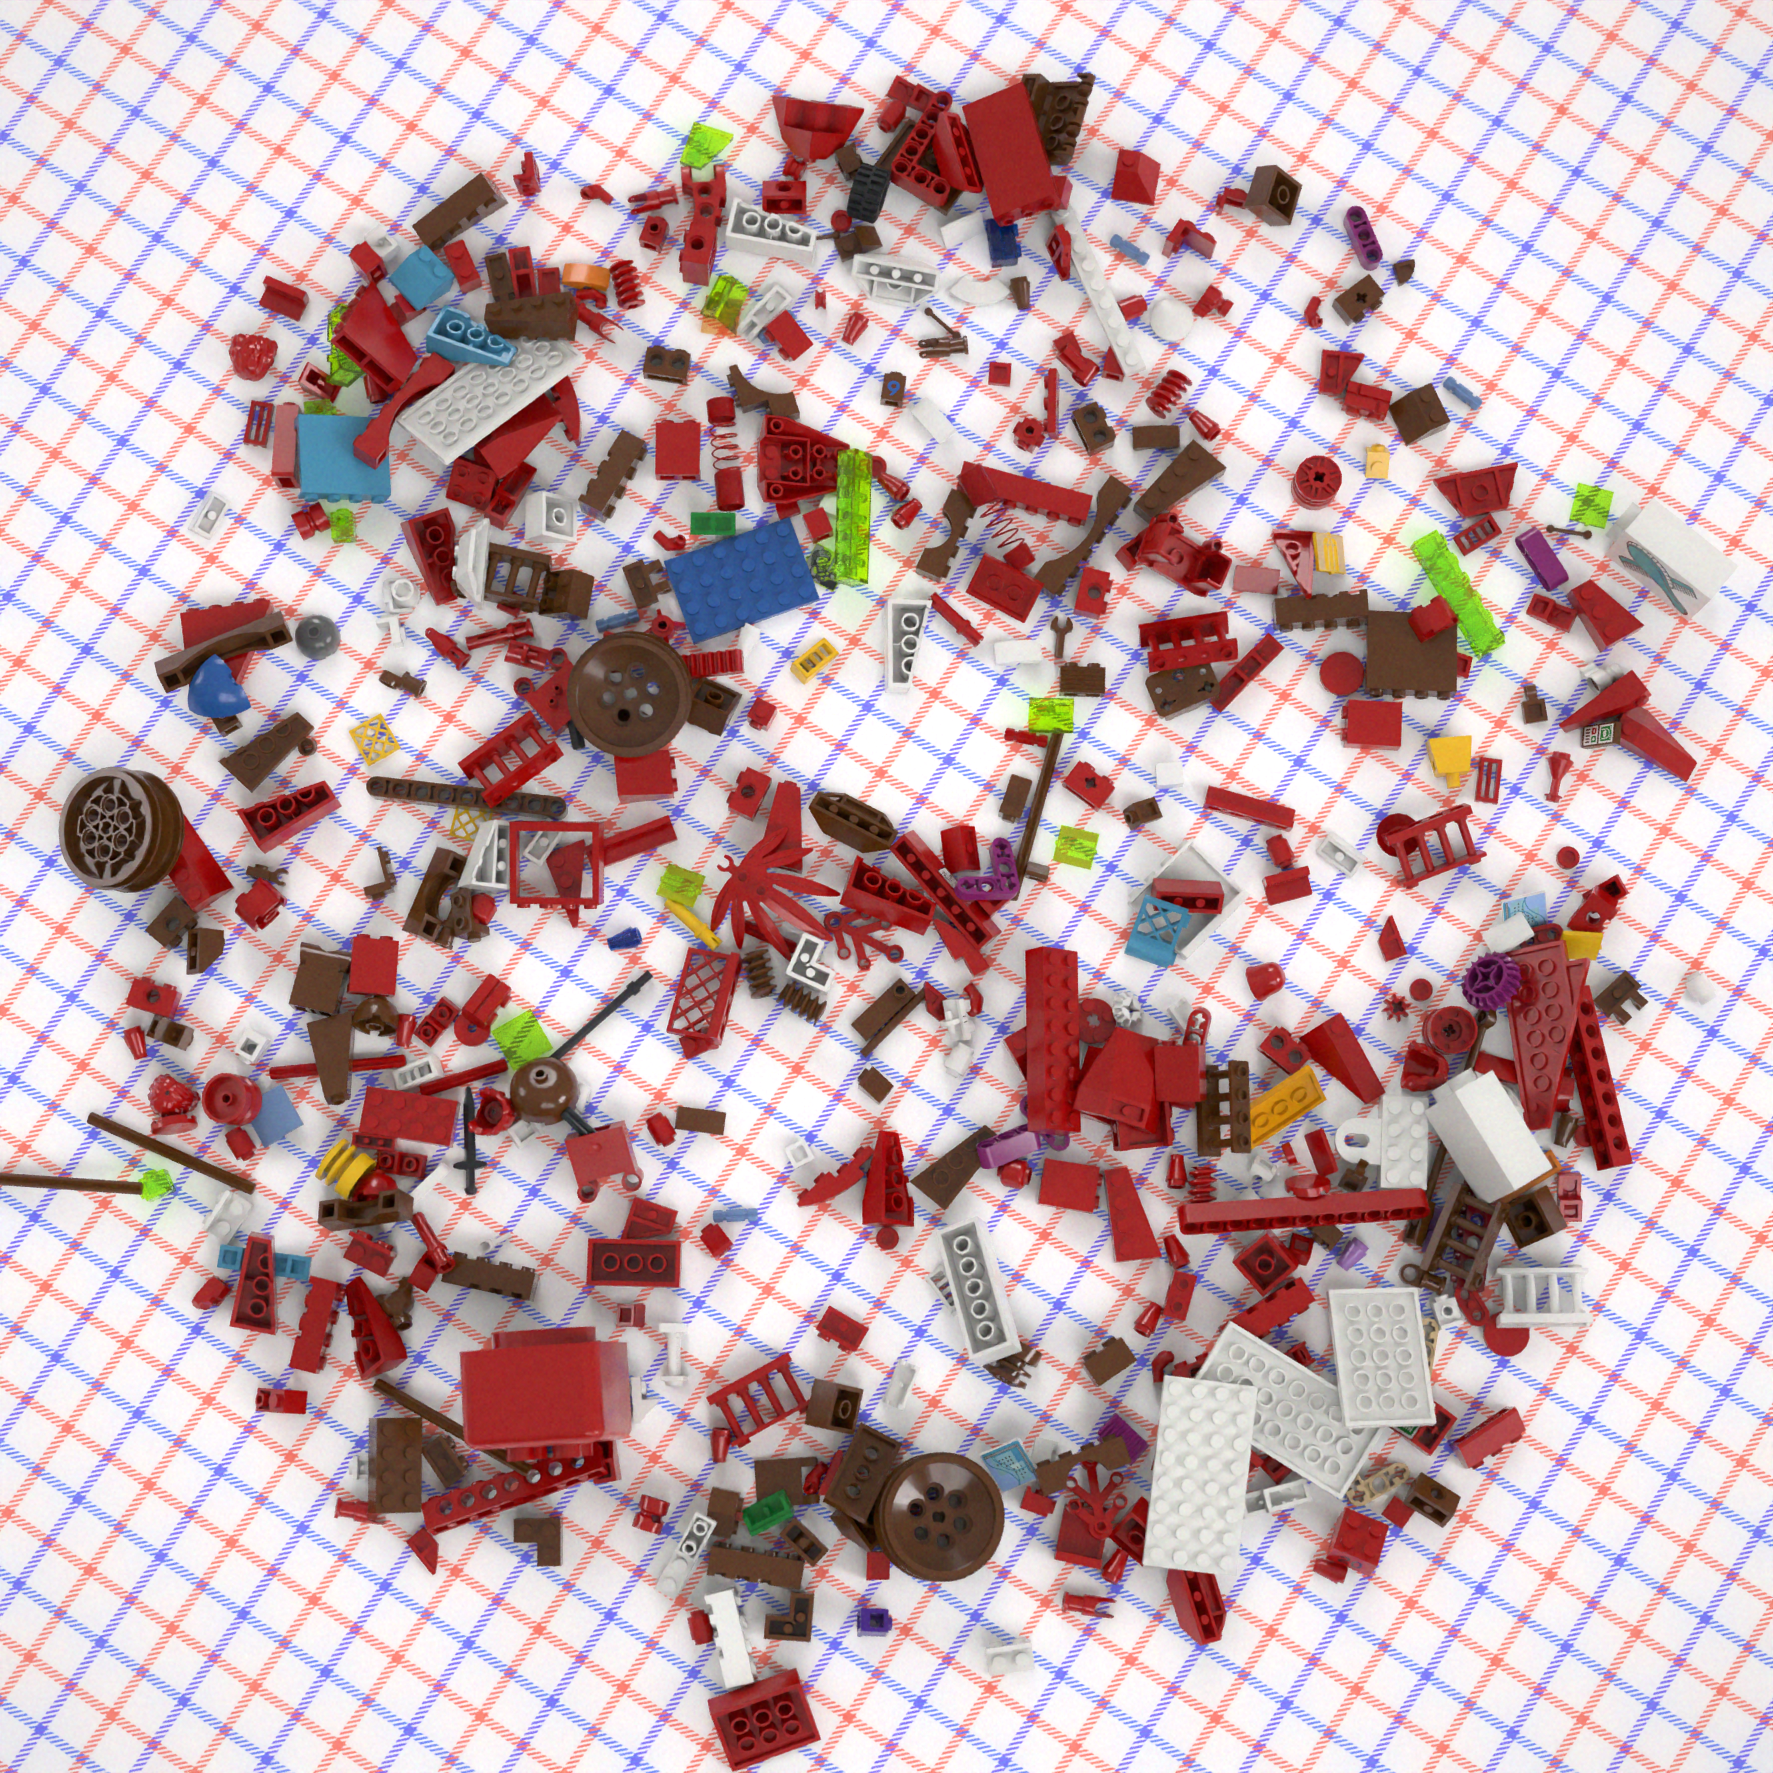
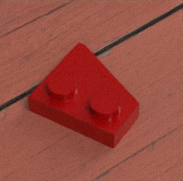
(1059, 249)
(648, 1219)

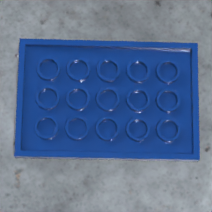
(741, 580)

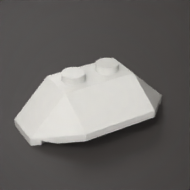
(895, 279)
(472, 562)

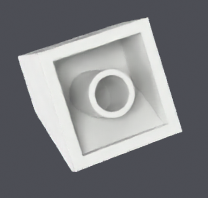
(550, 518)

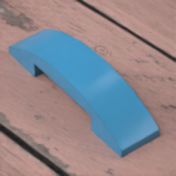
(286, 1264)

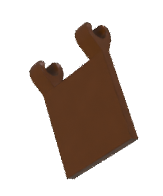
(784, 1474)

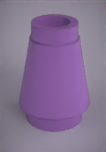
(1352, 1254)

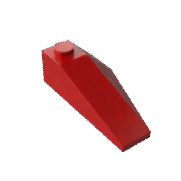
(1618, 698)
(1651, 741)
(886, 1192)

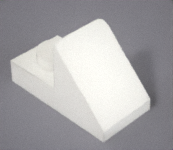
(641, 1407)

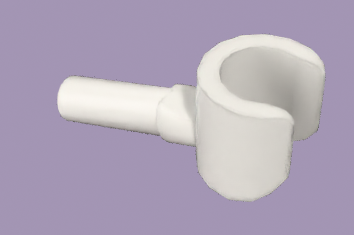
(495, 1241)

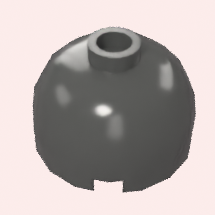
(317, 637)

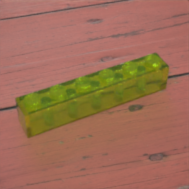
(853, 517)
(1454, 585)

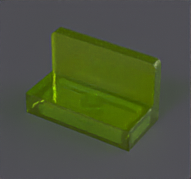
(725, 300)
(1050, 715)

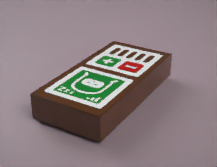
(1601, 735)

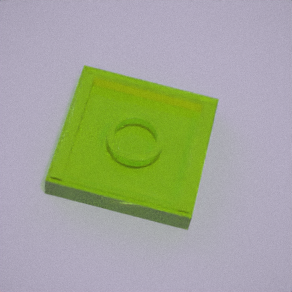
(522, 1039)

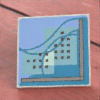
(1531, 905)
(1009, 1465)

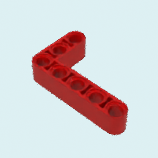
(918, 148)

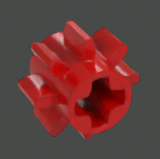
(1402, 1008)

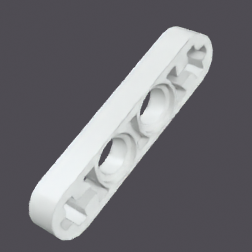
(422, 1189)

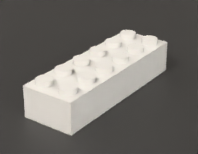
(978, 1291)

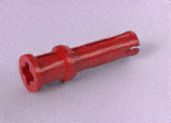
(511, 631)
(435, 1249)

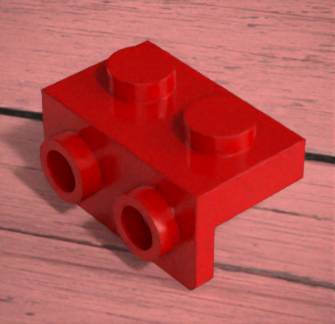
(841, 1329)

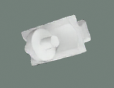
(956, 1019)

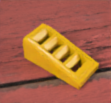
(803, 676)

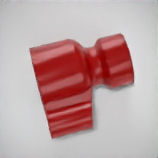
(1212, 300)

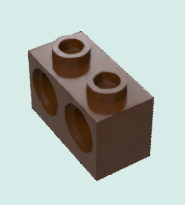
(665, 371)
(1088, 430)

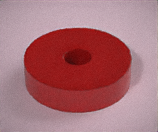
(469, 1039)

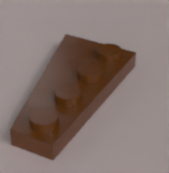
(265, 753)
(953, 1171)

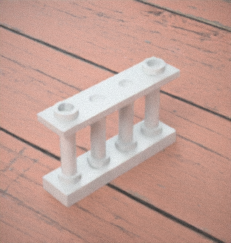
(1532, 1317)
(674, 1333)

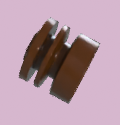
(1012, 1367)

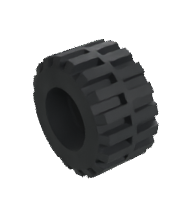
(868, 193)

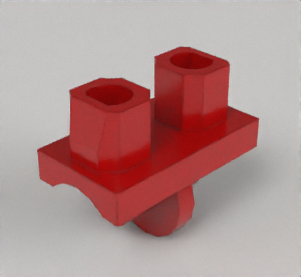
(526, 655)

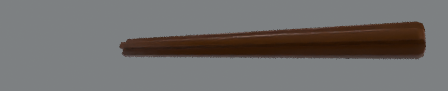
(1037, 807)
(171, 1153)
(70, 1183)
(443, 1422)

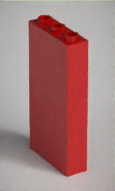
(1011, 154)

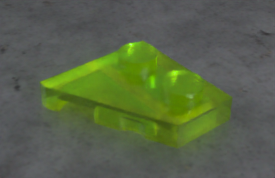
(704, 145)

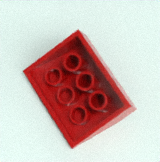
(763, 1719)

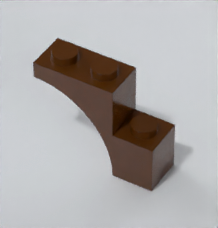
(752, 398)

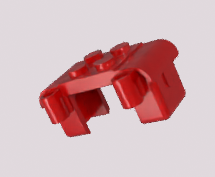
(1181, 559)

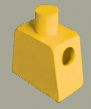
(1450, 758)

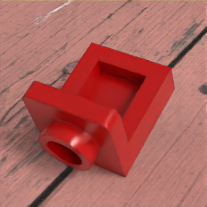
(1232, 197)
(695, 1047)

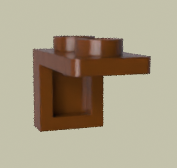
(1014, 799)
(378, 891)
(463, 918)

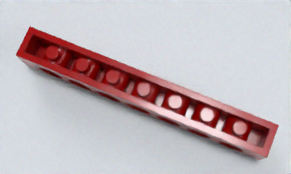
(1597, 1089)
(504, 1499)

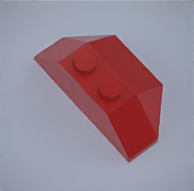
(956, 154)
(1197, 1604)

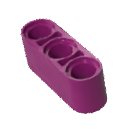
(1362, 248)
(1541, 559)
(1007, 1146)

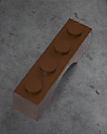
(935, 560)
(442, 871)
(344, 1214)
(1053, 1475)

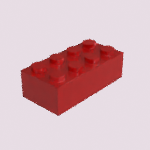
(410, 1116)
(634, 1263)

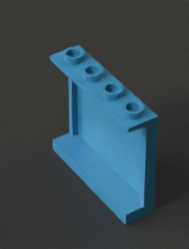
(328, 461)

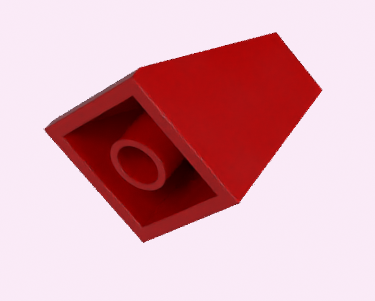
(645, 777)

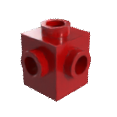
(1026, 441)

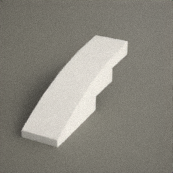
(1276, 1498)

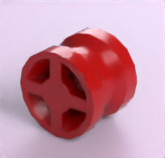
(794, 168)

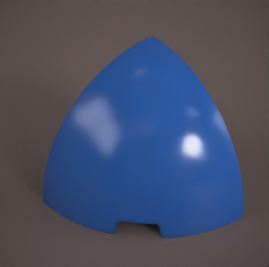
(215, 691)

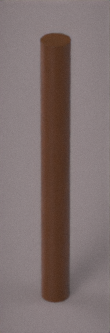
(893, 1023)

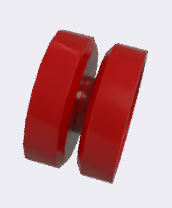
(231, 1099)

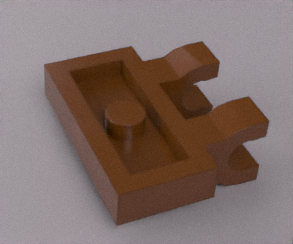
(641, 585)
(1616, 994)

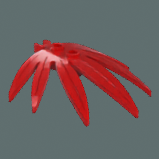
(754, 885)

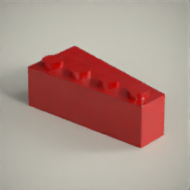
(256, 1293)

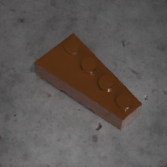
(1320, 611)
(756, 1566)

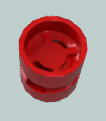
(310, 521)
(650, 1514)

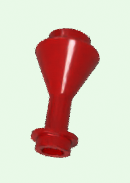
(1559, 765)

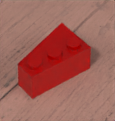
(1602, 615)

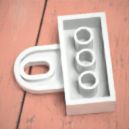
(1394, 1142)

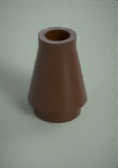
(1021, 292)
(1565, 1129)

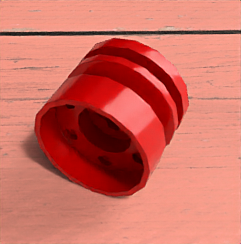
(1316, 494)
(1459, 1022)

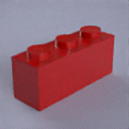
(1190, 894)

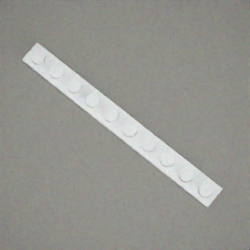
(1100, 294)

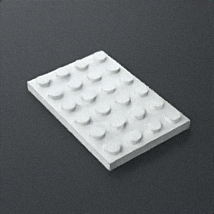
(1380, 1357)

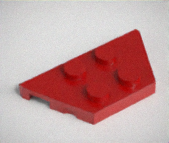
(1479, 490)

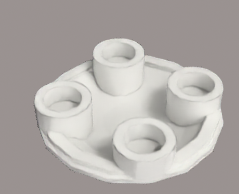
(1171, 320)

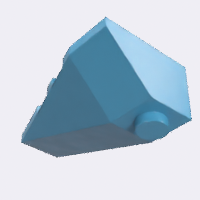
(462, 339)

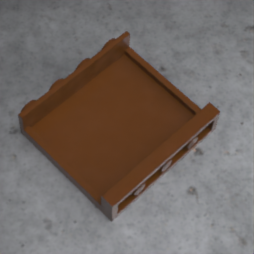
(1403, 665)

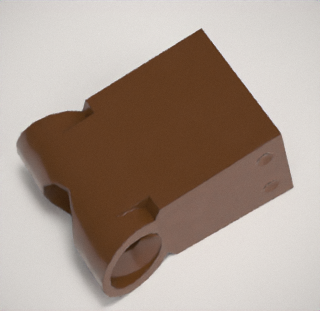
(320, 980)

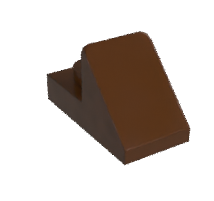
(860, 242)

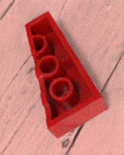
(287, 815)
(886, 898)
(1128, 1223)
(1274, 1309)
(317, 1324)

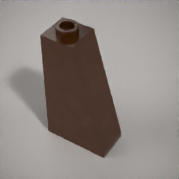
(333, 1053)

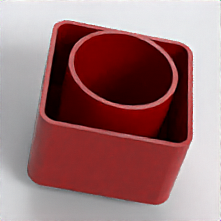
(545, 1392)

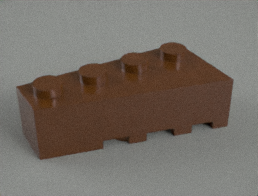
(460, 212)
(534, 317)
(613, 477)
(1181, 479)
(493, 1278)

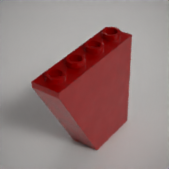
(374, 339)
(216, 620)

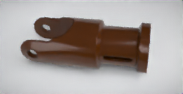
(943, 347)

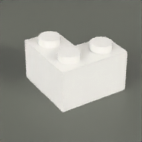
(805, 968)

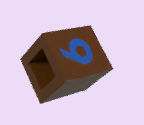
(893, 389)

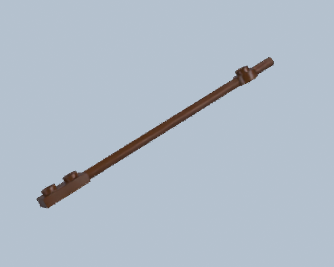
(1417, 1228)

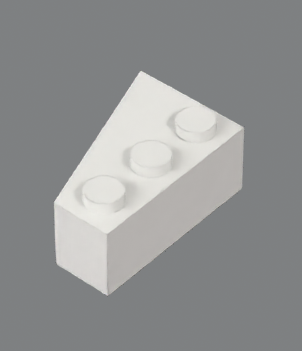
(489, 859)

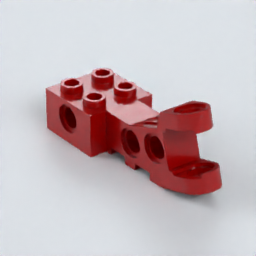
(701, 238)

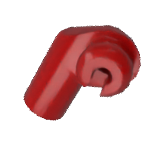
(593, 294)

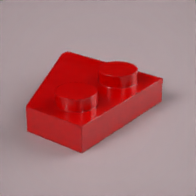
(1337, 370)

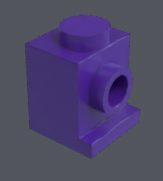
(880, 1616)

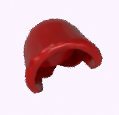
(1265, 979)

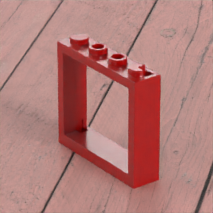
(597, 830)

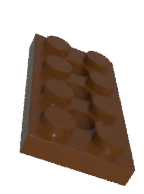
(847, 1476)

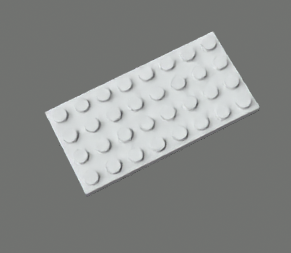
(487, 396)
(1294, 1411)
(1200, 1475)

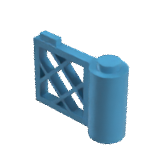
(1154, 948)

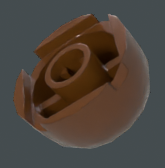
(376, 1015)

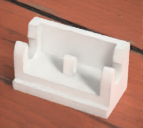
(1180, 1013)
(901, 1384)

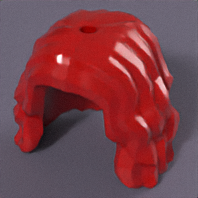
(252, 356)
(1423, 1068)
(179, 1101)
(488, 1123)

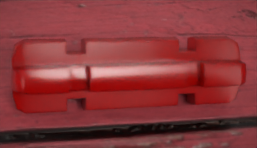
(1026, 737)

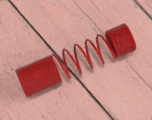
(727, 480)
(979, 490)

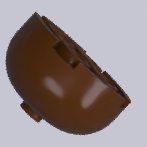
(543, 1090)

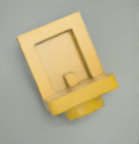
(1377, 461)

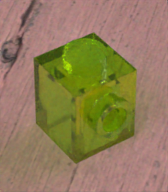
(320, 407)
(343, 526)
(156, 1185)

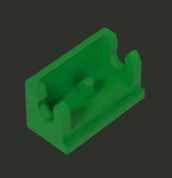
(713, 523)
(768, 1512)

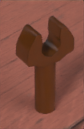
(1060, 635)

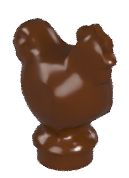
(399, 1305)

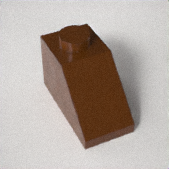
(203, 949)

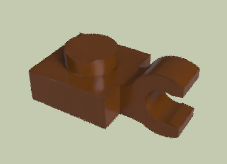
(1533, 709)
(261, 871)
(1354, 1179)

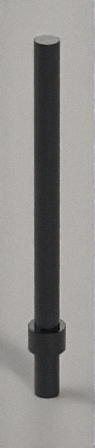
(632, 988)

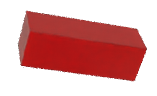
(374, 1142)

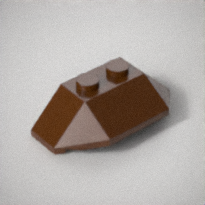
(852, 822)

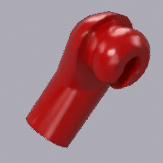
(596, 192)
(1311, 315)
(670, 544)
(976, 1000)
(1159, 1363)
(813, 1478)

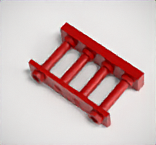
(1185, 629)
(500, 745)
(1417, 831)
(741, 1388)

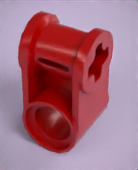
(1300, 1354)

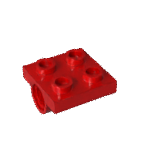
(472, 483)

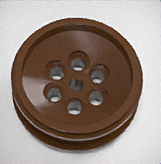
(600, 720)
(121, 830)
(978, 1507)

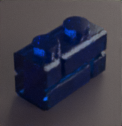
(1002, 244)

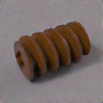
(759, 974)
(802, 1002)

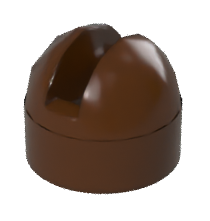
(307, 742)

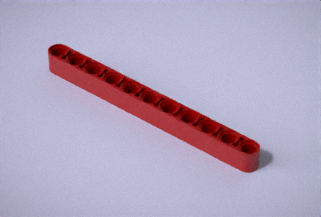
(1303, 1211)

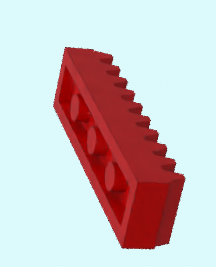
(715, 663)

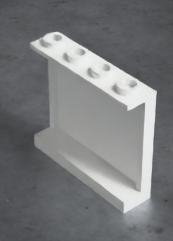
(1191, 864)

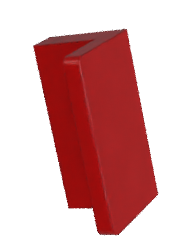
(284, 298)
(960, 849)
(1287, 885)

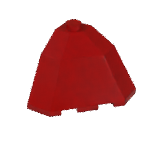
(814, 127)

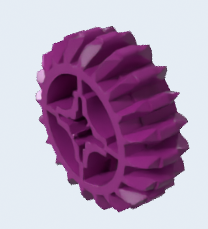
(1498, 969)

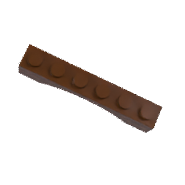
(1056, 572)
(261, 634)

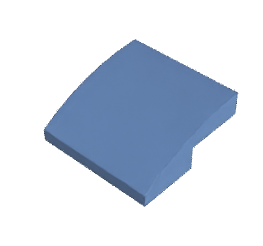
(276, 1117)

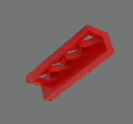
(1249, 809)
(636, 841)

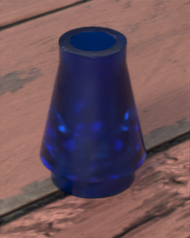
(625, 939)

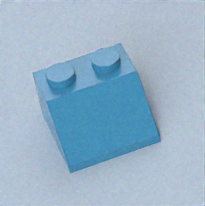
(422, 278)

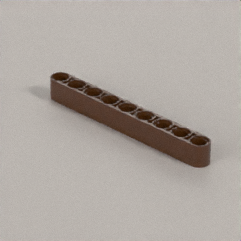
(458, 791)

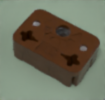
(1182, 695)

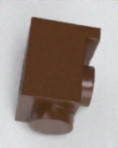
(848, 161)
(227, 725)
(1326, 1235)

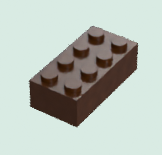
(395, 1465)

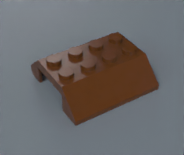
(1059, 112)

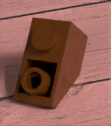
(874, 1085)

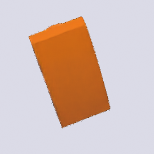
(581, 275)

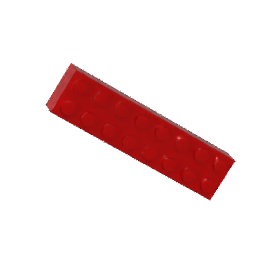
(1052, 1040)

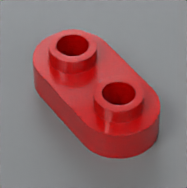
(1541, 934)
(1468, 1306)

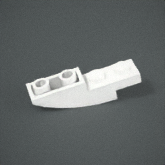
(685, 1555)

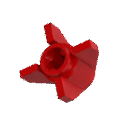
(671, 626)

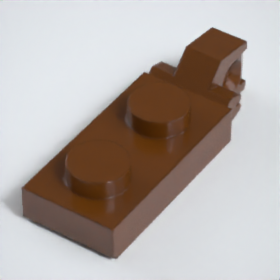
(499, 277)

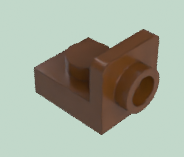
(1142, 813)

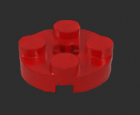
(1104, 1015)

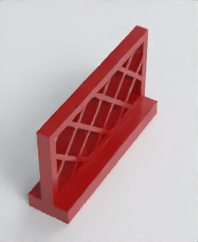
(724, 993)

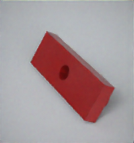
(1051, 403)

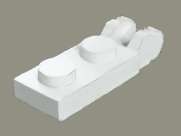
(765, 310)

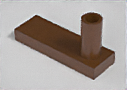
(883, 1009)

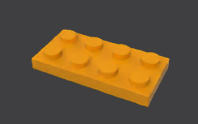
(1284, 1104)

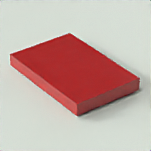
(1004, 588)

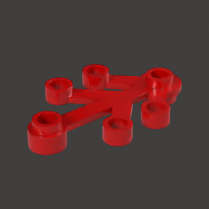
(860, 936)
(1096, 1500)

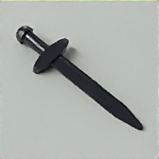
(470, 1163)

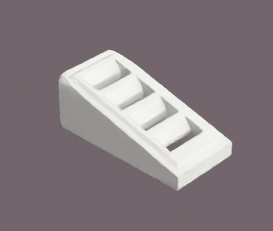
(436, 1067)
(932, 1277)

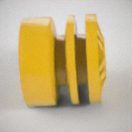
(341, 1166)

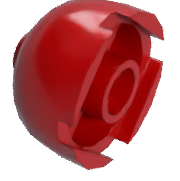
(370, 1184)

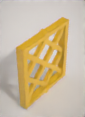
(383, 754)
(472, 820)

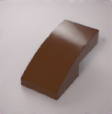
(1156, 436)
(700, 1120)

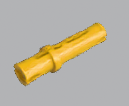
(694, 924)

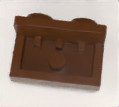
(445, 1460)

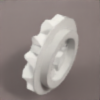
(1122, 1015)

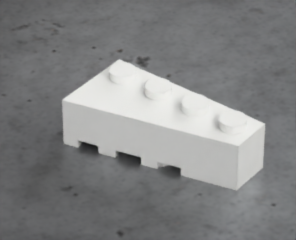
(767, 234)
(902, 641)
(730, 1637)

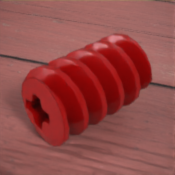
(625, 285)
(1166, 392)
(1202, 1185)

